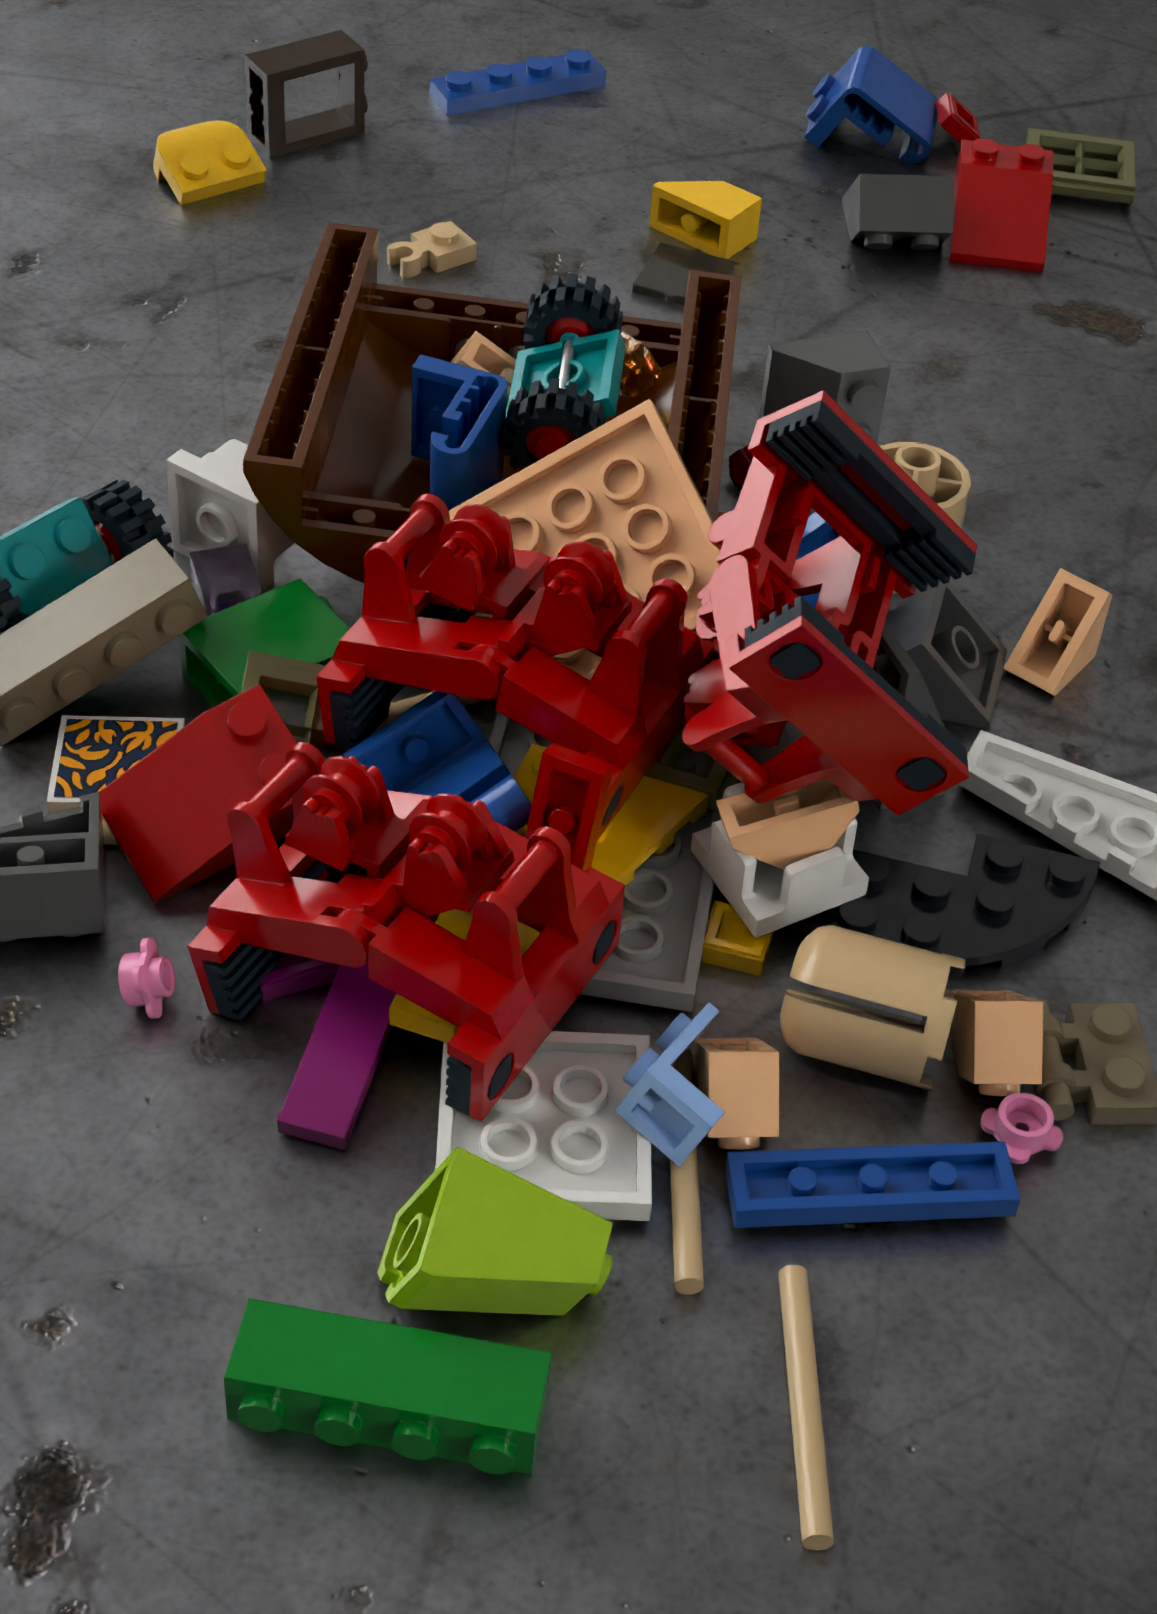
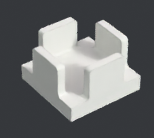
(218, 509)
(775, 897)

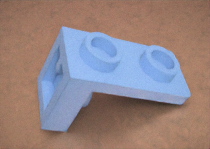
(662, 1101)

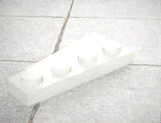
(1070, 805)

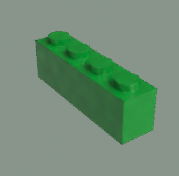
(387, 1387)

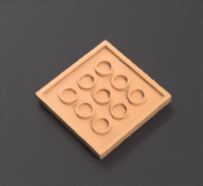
(624, 495)

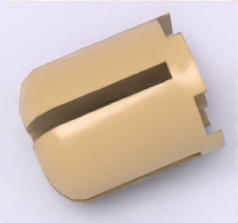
(860, 1034)

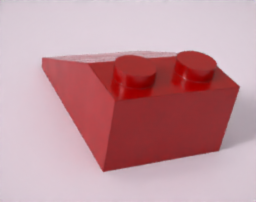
(1001, 205)
(177, 798)

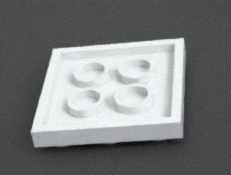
(562, 1125)

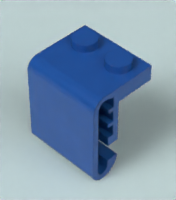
(875, 99)
(458, 427)
(444, 751)

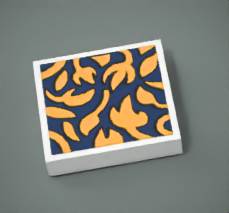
(99, 750)

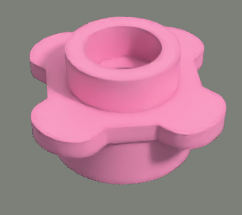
(146, 978)
(1024, 1125)

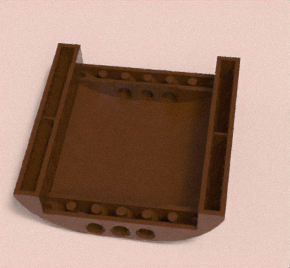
(338, 412)

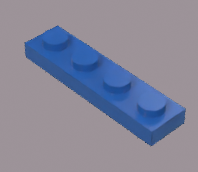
(517, 82)
(870, 1184)

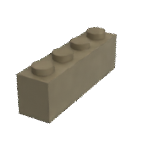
(92, 635)

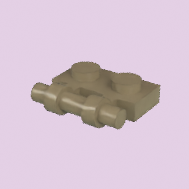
(1111, 1064)

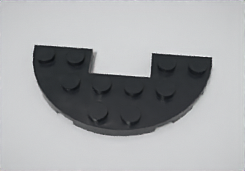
(996, 913)

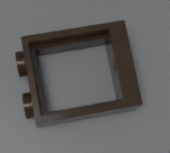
(265, 93)

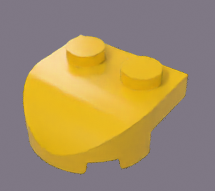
(207, 160)

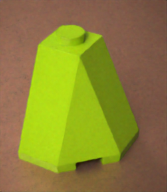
(492, 1245)

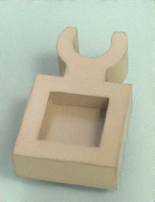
(436, 247)

